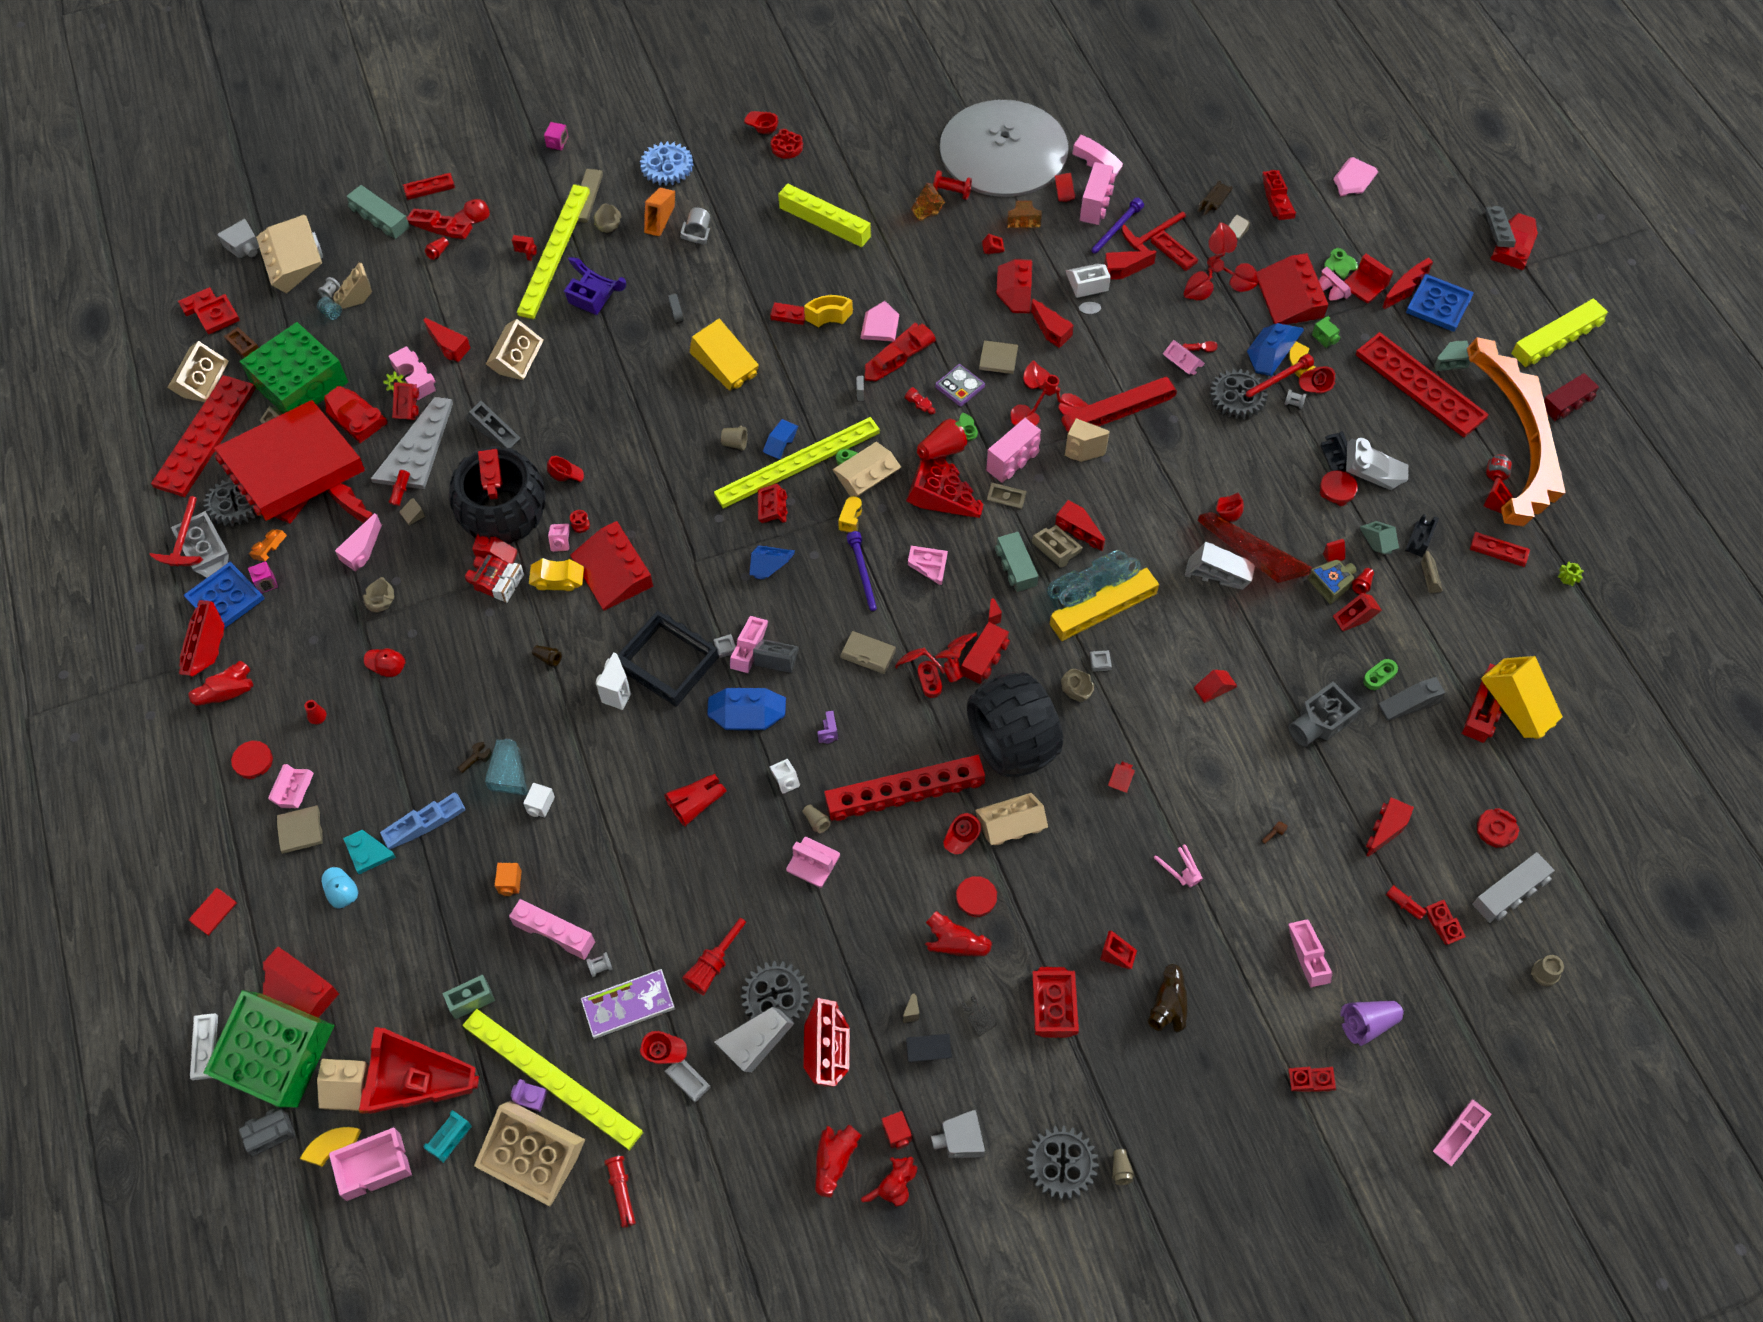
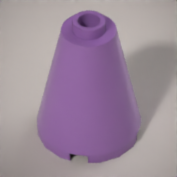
(1369, 1019)

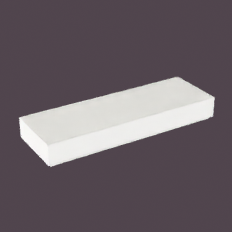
(203, 1044)

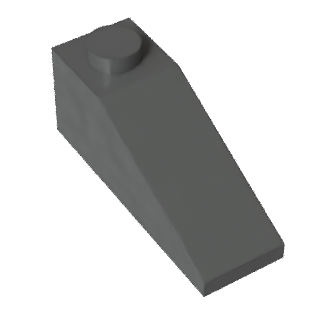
(491, 425)
(1413, 699)

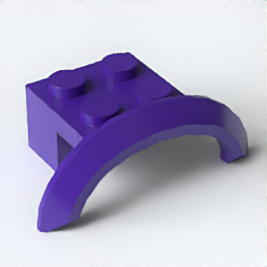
(592, 289)

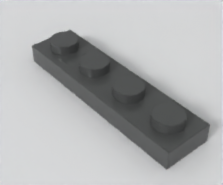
(1500, 226)

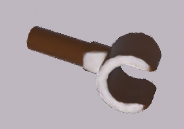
(1279, 828)

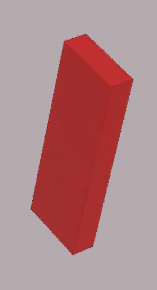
(428, 186)
(1174, 250)
(1499, 549)

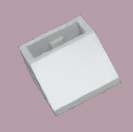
(1089, 279)
(613, 684)

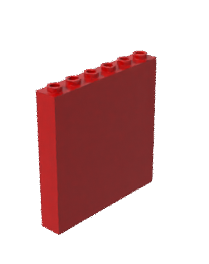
(288, 460)

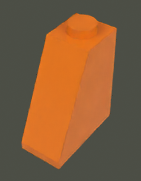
(658, 210)

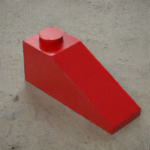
(451, 343)

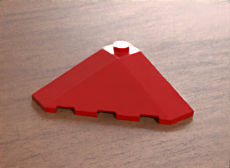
(940, 489)
(296, 984)

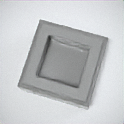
(860, 388)
(725, 645)
(1100, 660)

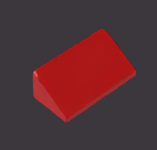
(212, 911)

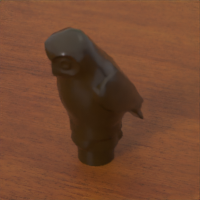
(1170, 1001)

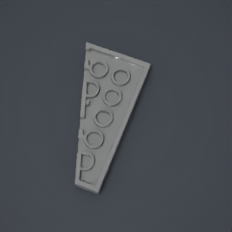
(417, 447)

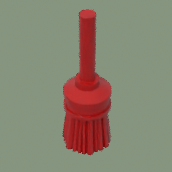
(710, 962)

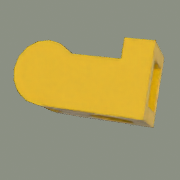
(848, 519)

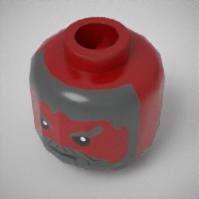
(1499, 467)

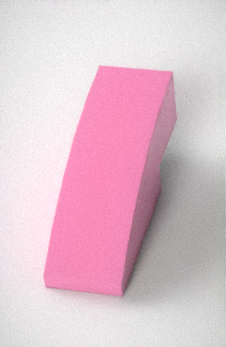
(1094, 152)
(751, 635)
(1310, 953)
(1461, 1132)

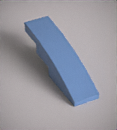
(423, 821)

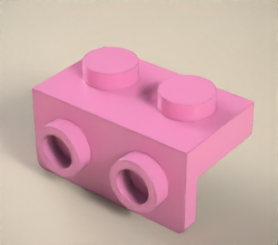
(290, 787)

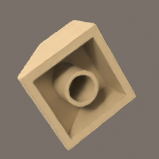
(1086, 441)
(341, 1084)

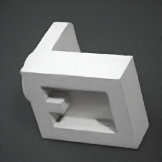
(785, 776)

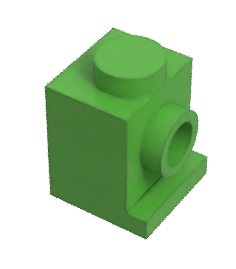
(1326, 332)

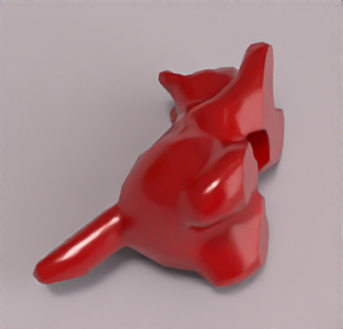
(893, 1186)

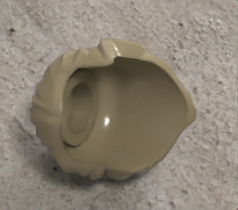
(607, 218)
(378, 595)
(1077, 685)

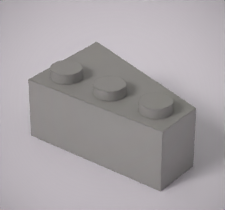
(1220, 565)
(755, 1038)

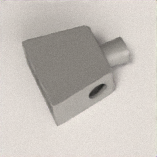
(239, 239)
(961, 1137)

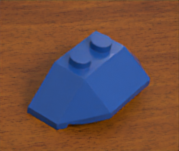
(1272, 347)
(746, 708)

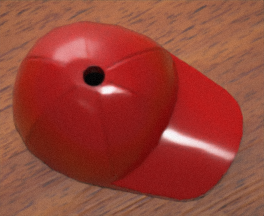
(762, 121)
(473, 212)
(1324, 382)
(562, 470)
(1230, 507)
(385, 666)
(959, 838)
(670, 1048)

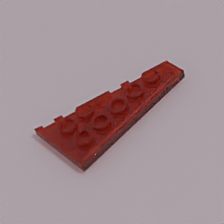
(1266, 557)

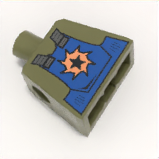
(1332, 579)

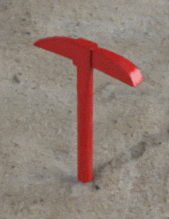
(1137, 243)
(175, 558)

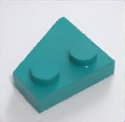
(366, 851)

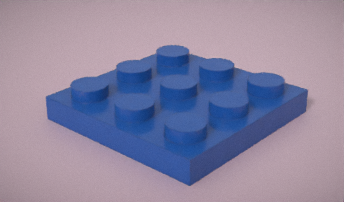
(1439, 302)
(229, 591)

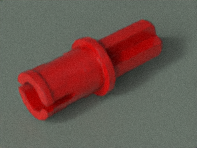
(399, 487)
(1406, 902)

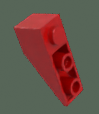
(1127, 263)
(1054, 327)
(1079, 524)
(1392, 823)

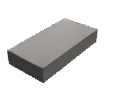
(688, 1080)

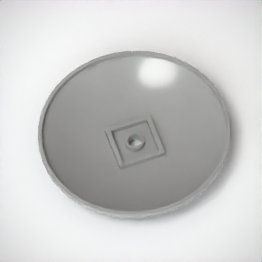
(1000, 165)

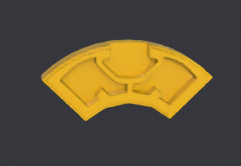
(1295, 353)
(332, 1140)

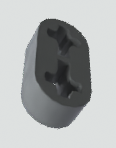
(675, 308)

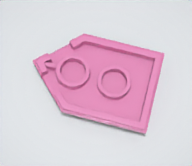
(1354, 177)
(880, 323)

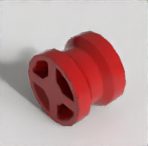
(579, 516)

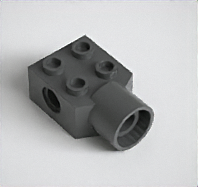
(1324, 715)

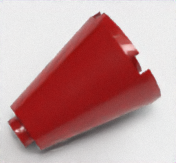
(943, 441)

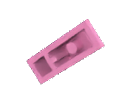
(359, 545)

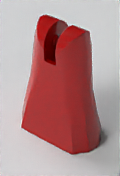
(694, 798)

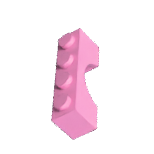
(560, 931)

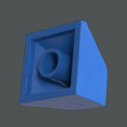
(768, 560)

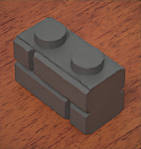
(267, 1131)

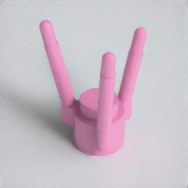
(1191, 875)

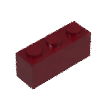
(1570, 397)

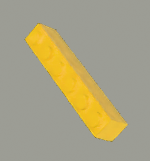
(1105, 604)

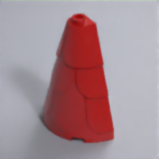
(393, 1057)

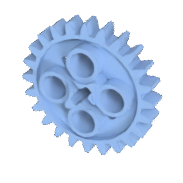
(666, 163)

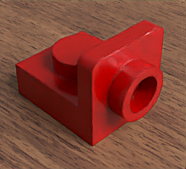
(1122, 776)

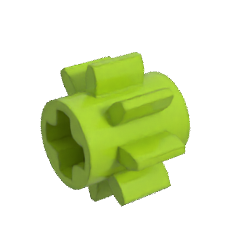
(391, 378)
(1570, 573)

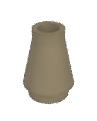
(817, 820)
(1122, 1169)

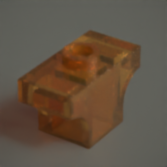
(928, 202)
(1024, 215)

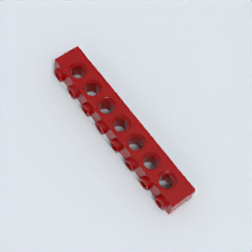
(911, 779)

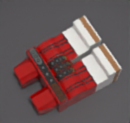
(495, 577)

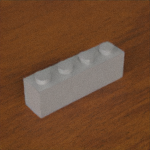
(1513, 887)

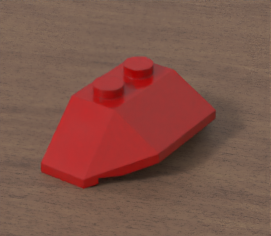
(1014, 284)
(201, 639)
(826, 1043)

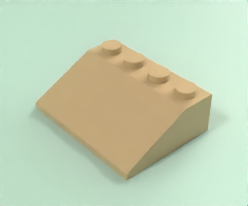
(289, 252)
(528, 1152)

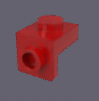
(524, 245)

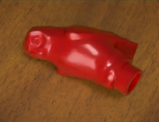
(223, 686)
(955, 938)
(833, 1157)

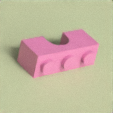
(407, 363)

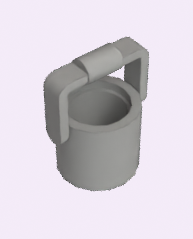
(696, 226)

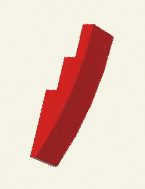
(443, 225)
(1405, 285)
(346, 499)

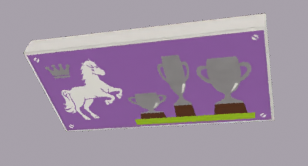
(627, 1004)

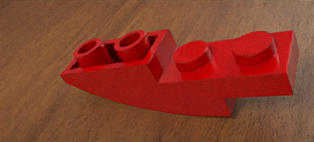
(1277, 195)

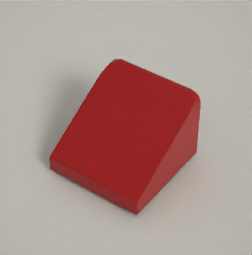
(992, 244)
(1335, 551)
(995, 613)
(415, 1082)

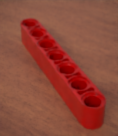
(1123, 404)

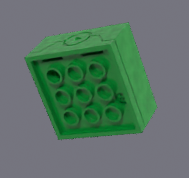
(293, 369)
(269, 1049)

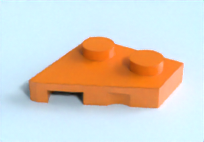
(272, 541)

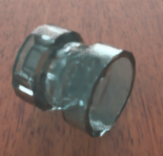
(329, 308)

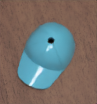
(342, 895)

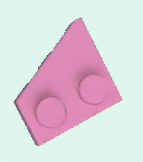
(928, 562)

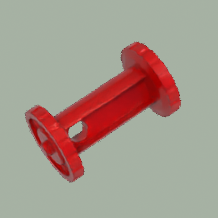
(952, 184)

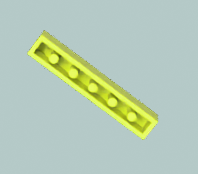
(824, 215)
(1559, 333)

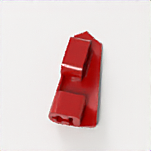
(897, 353)

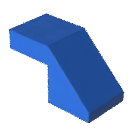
(778, 438)

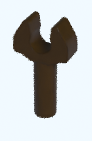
(485, 756)

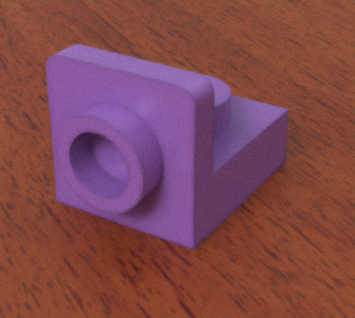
(829, 733)
(528, 1095)

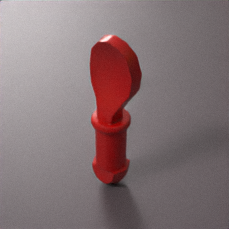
(1209, 346)

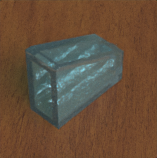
(506, 769)

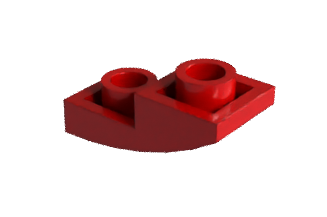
(1064, 187)
(1443, 922)
(1312, 1080)

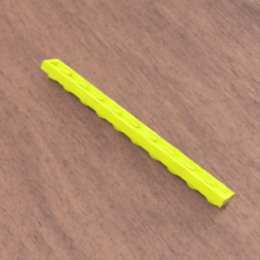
(553, 252)
(796, 462)
(553, 1079)

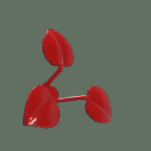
(1245, 276)
(1038, 377)
(950, 667)

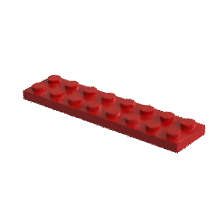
(1422, 384)
(203, 435)

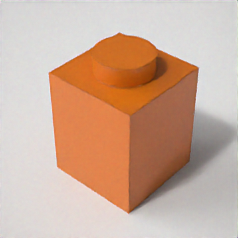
(508, 878)

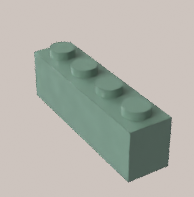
(377, 212)

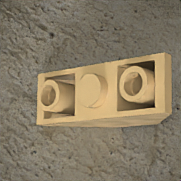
(354, 288)

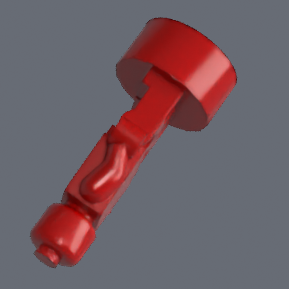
(921, 403)

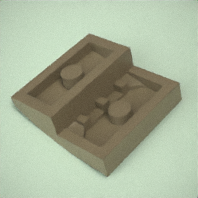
(998, 357)
(299, 829)

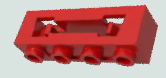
(1483, 726)

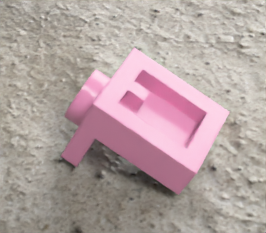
(558, 537)

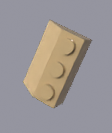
(514, 350)
(198, 373)
(866, 469)
(1012, 819)

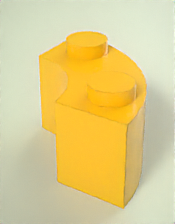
(828, 309)
(556, 575)

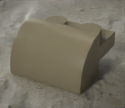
(1056, 545)

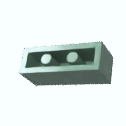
(1016, 561)

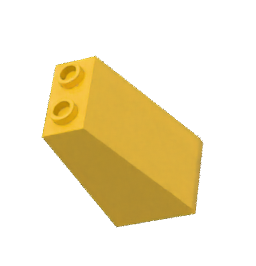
(723, 355)
(1524, 695)

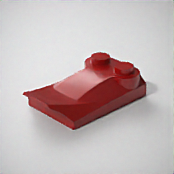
(1525, 233)
(353, 413)
(1055, 1002)

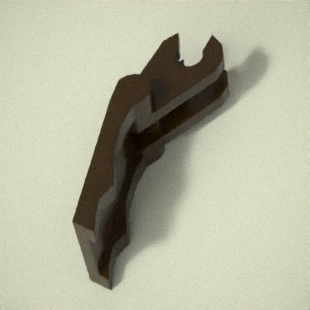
(1215, 197)

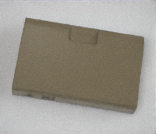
(868, 652)

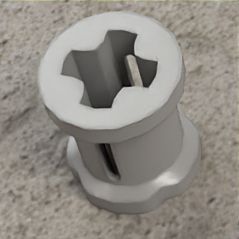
(330, 283)
(1301, 398)
(599, 964)

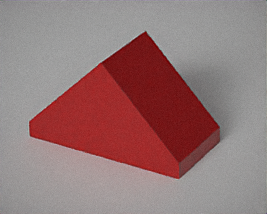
(1498, 496)
(1214, 685)
(1118, 951)

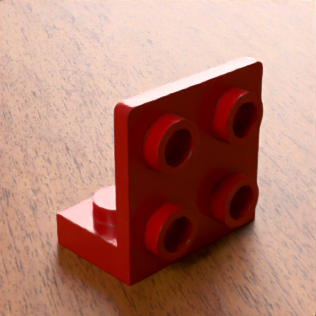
(1369, 279)

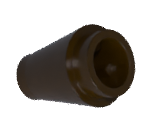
(548, 655)

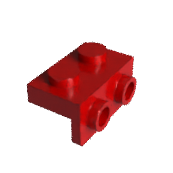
(405, 401)

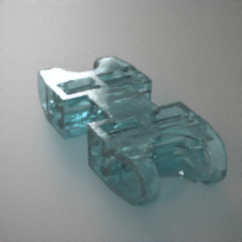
(1105, 570)

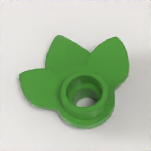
(1342, 264)
(967, 424)

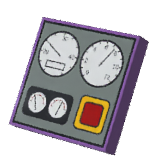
(960, 385)

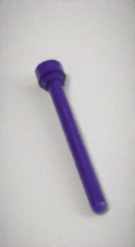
(1136, 205)
(854, 540)

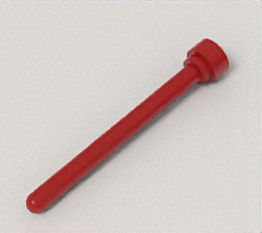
(1304, 362)

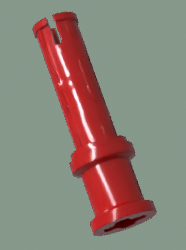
(618, 1181)

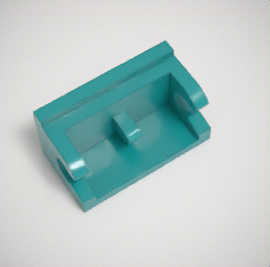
(448, 1136)

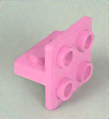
(812, 861)

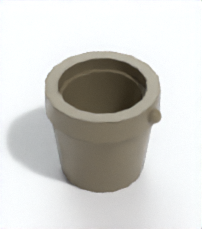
(734, 437)
(1547, 970)

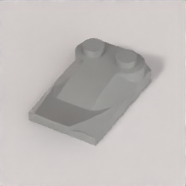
(1374, 465)
(204, 542)

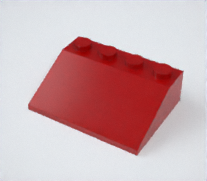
(1292, 290)
(612, 566)

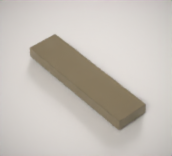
(591, 180)

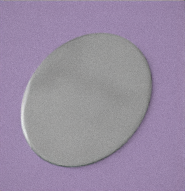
(1089, 307)

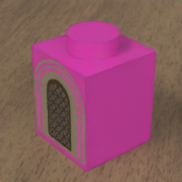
(556, 136)
(263, 577)

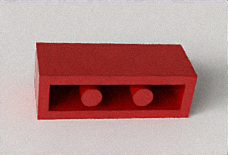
(985, 653)

